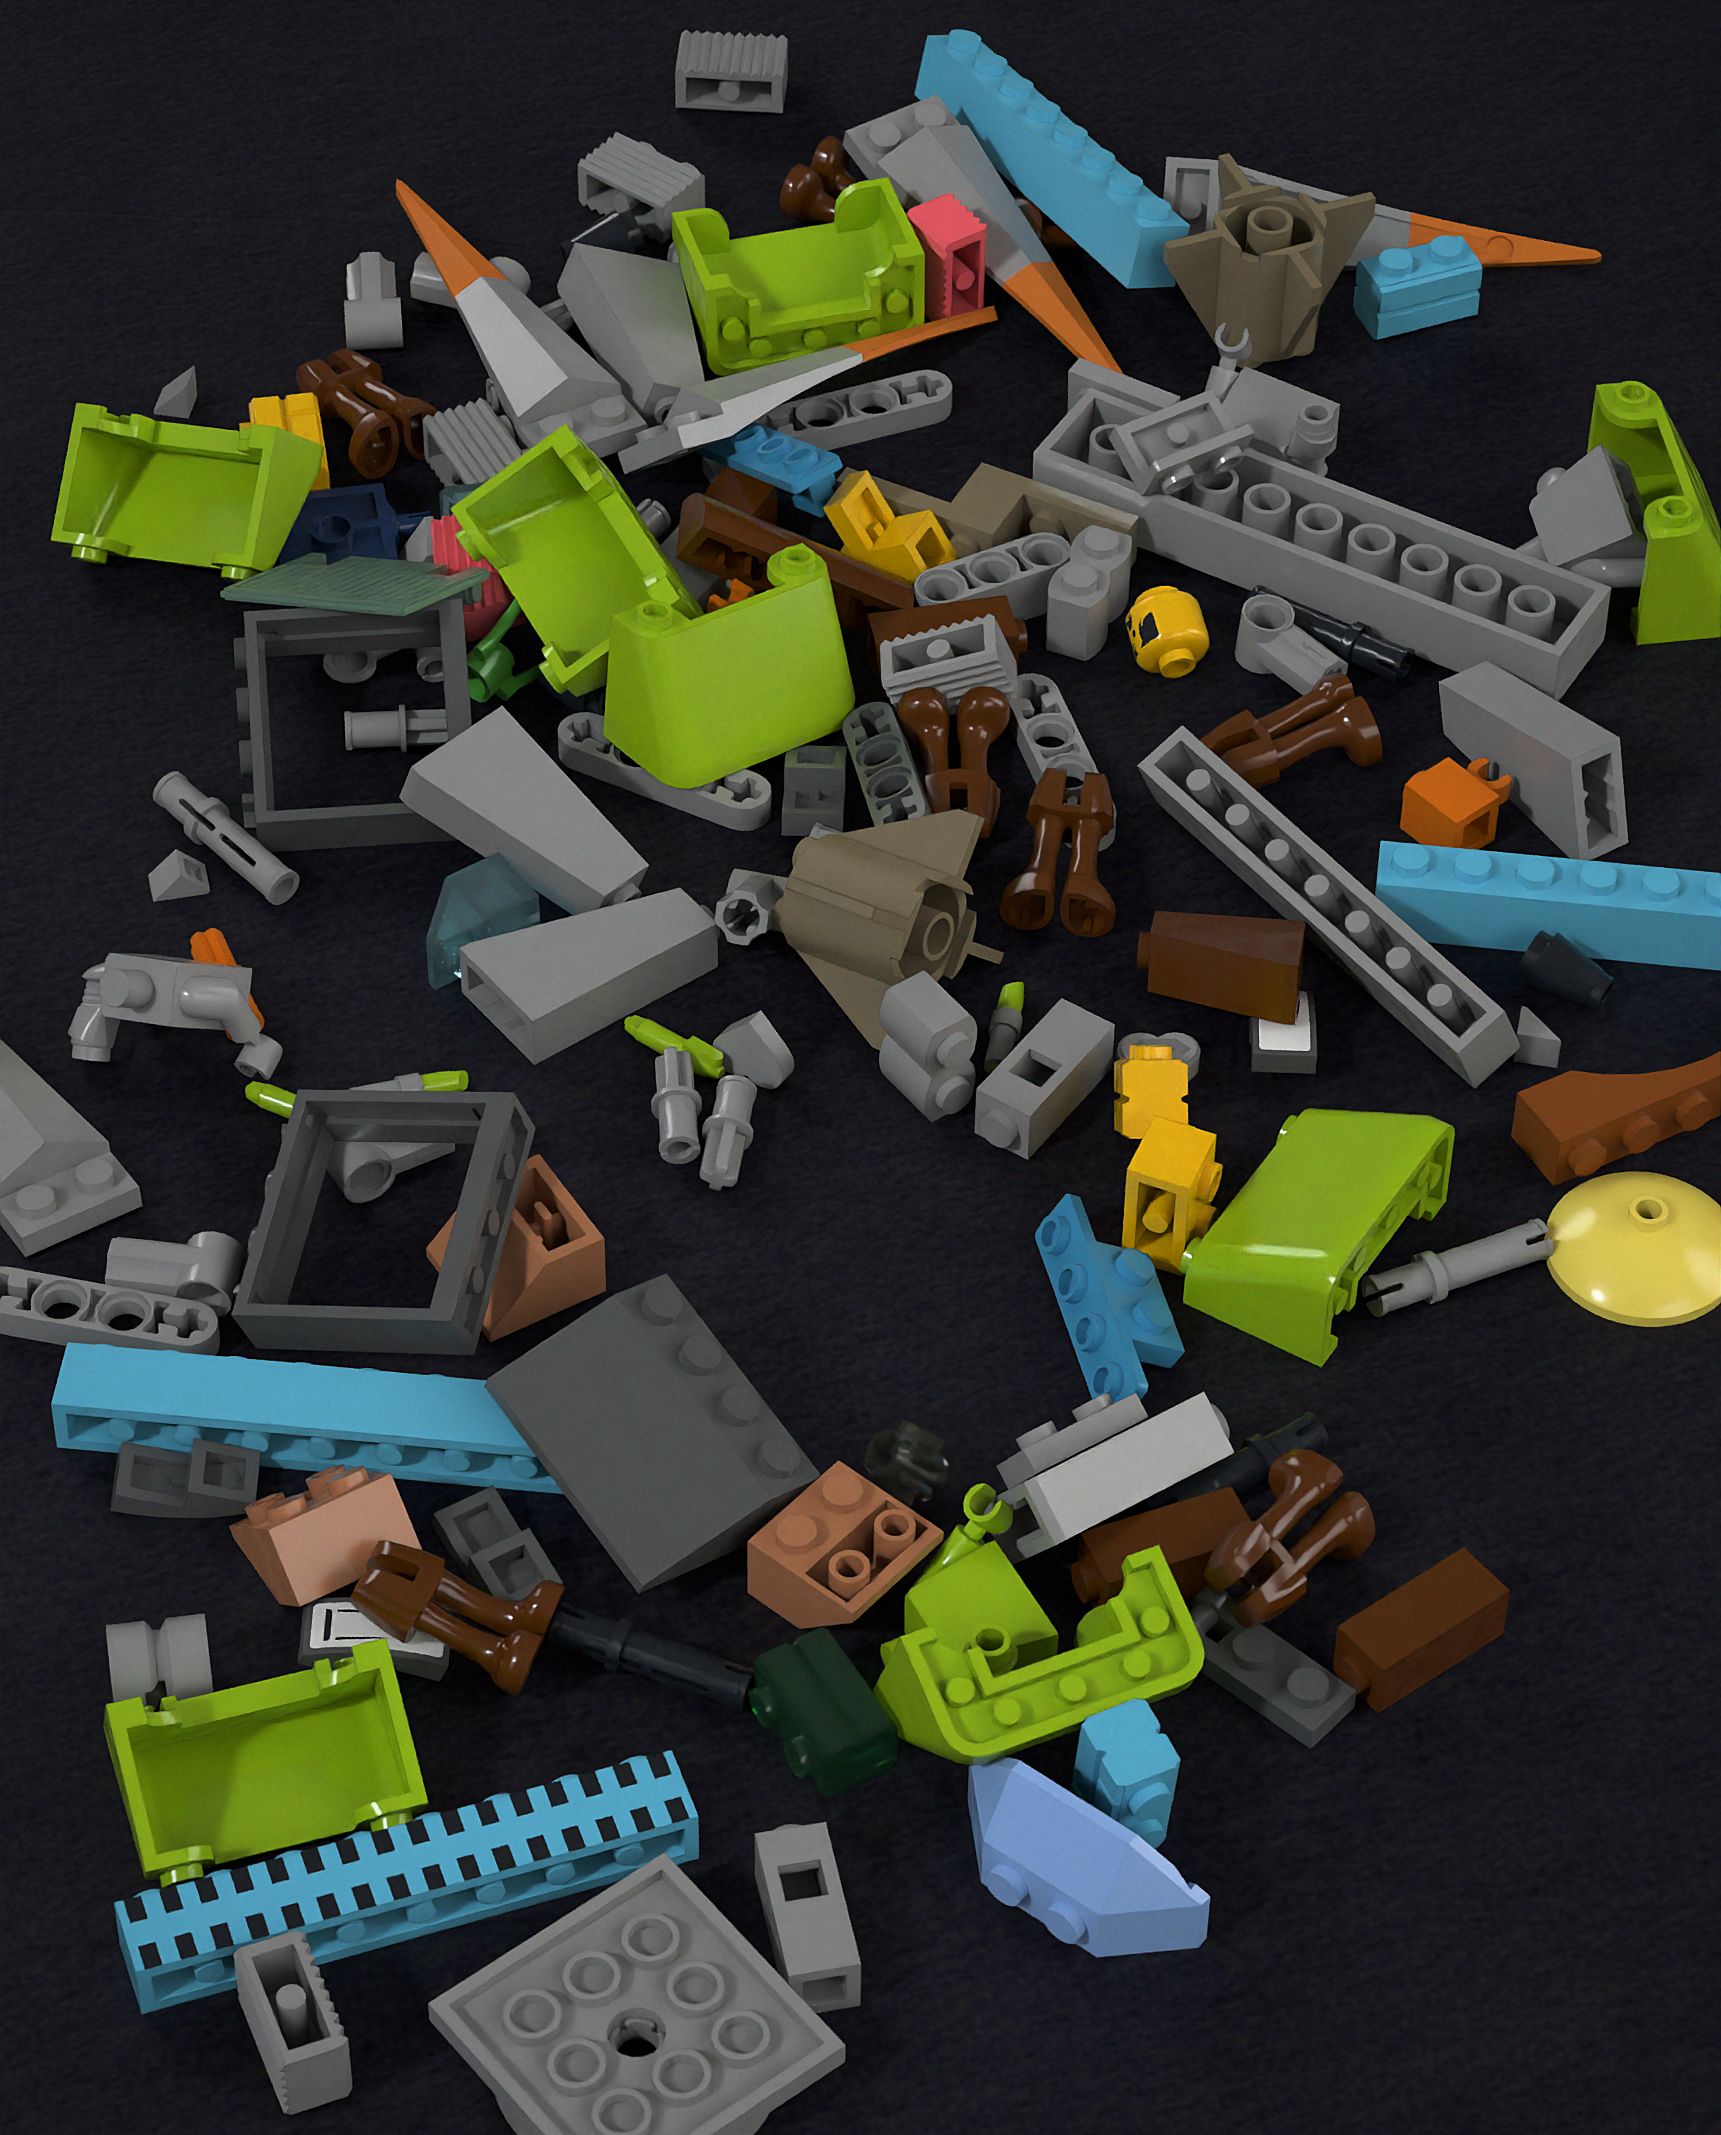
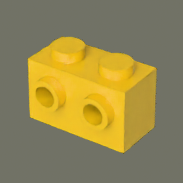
(1170, 1192)

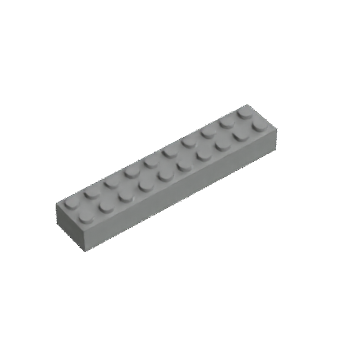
(1344, 554)

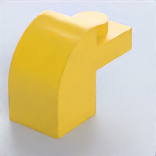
(875, 536)

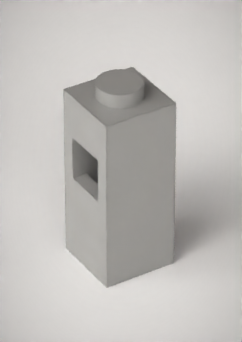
(1044, 1078)
(808, 1915)

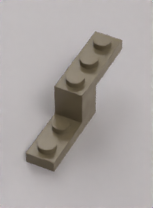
(1005, 507)

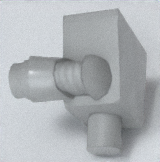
(1285, 418)
(1591, 520)
(173, 995)

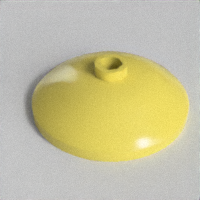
(1638, 1248)

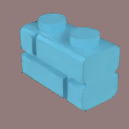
(1417, 286)
(1127, 1769)

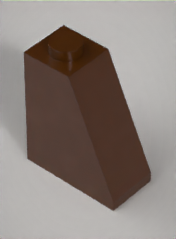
(1226, 962)

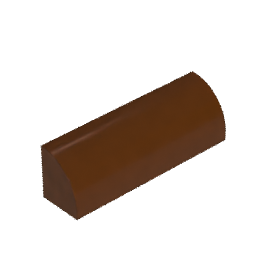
(740, 545)

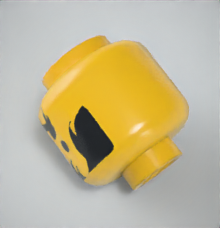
(1167, 631)

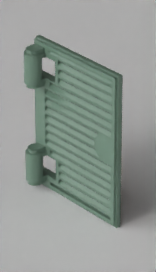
(359, 585)

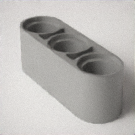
(1011, 569)

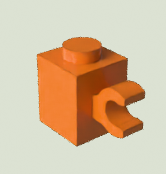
(1454, 804)

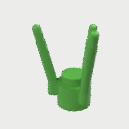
(492, 663)

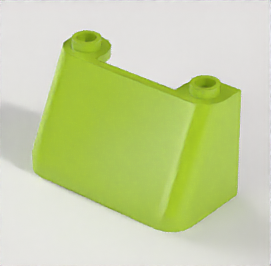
(802, 286)
(181, 492)
(1684, 537)
(569, 553)
(732, 683)
(1316, 1222)
(1123, 1651)
(265, 1765)

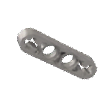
(923, 399)
(1051, 722)
(734, 801)
(98, 1307)

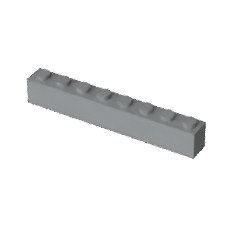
(1338, 910)

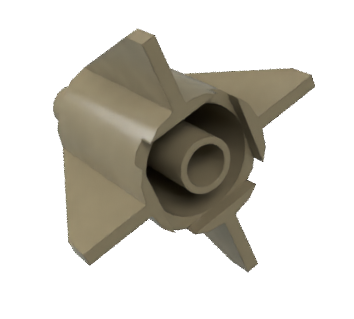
(1267, 263)
(882, 908)

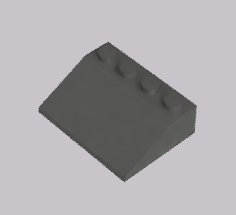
(653, 1433)

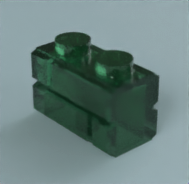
(823, 1712)

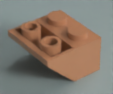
(548, 1257)
(324, 1534)
(836, 1550)

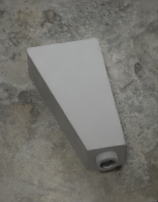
(635, 324)
(1559, 761)
(511, 798)
(587, 969)
(1112, 1476)

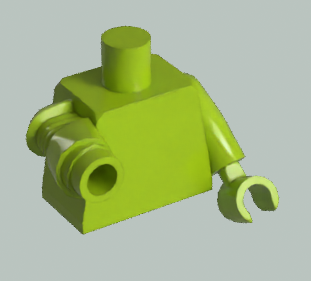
(978, 1596)

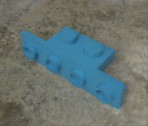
(795, 467)
(1107, 1303)

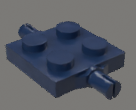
(348, 524)

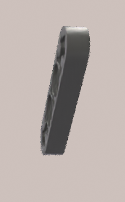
(891, 776)

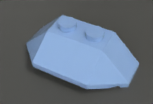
(1078, 1866)

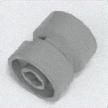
(160, 1660)

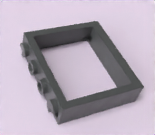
(336, 631)
(475, 1244)

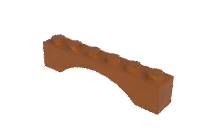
(1593, 1118)

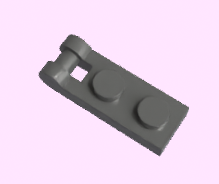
(1269, 1672)

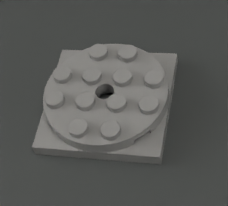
(646, 1967)

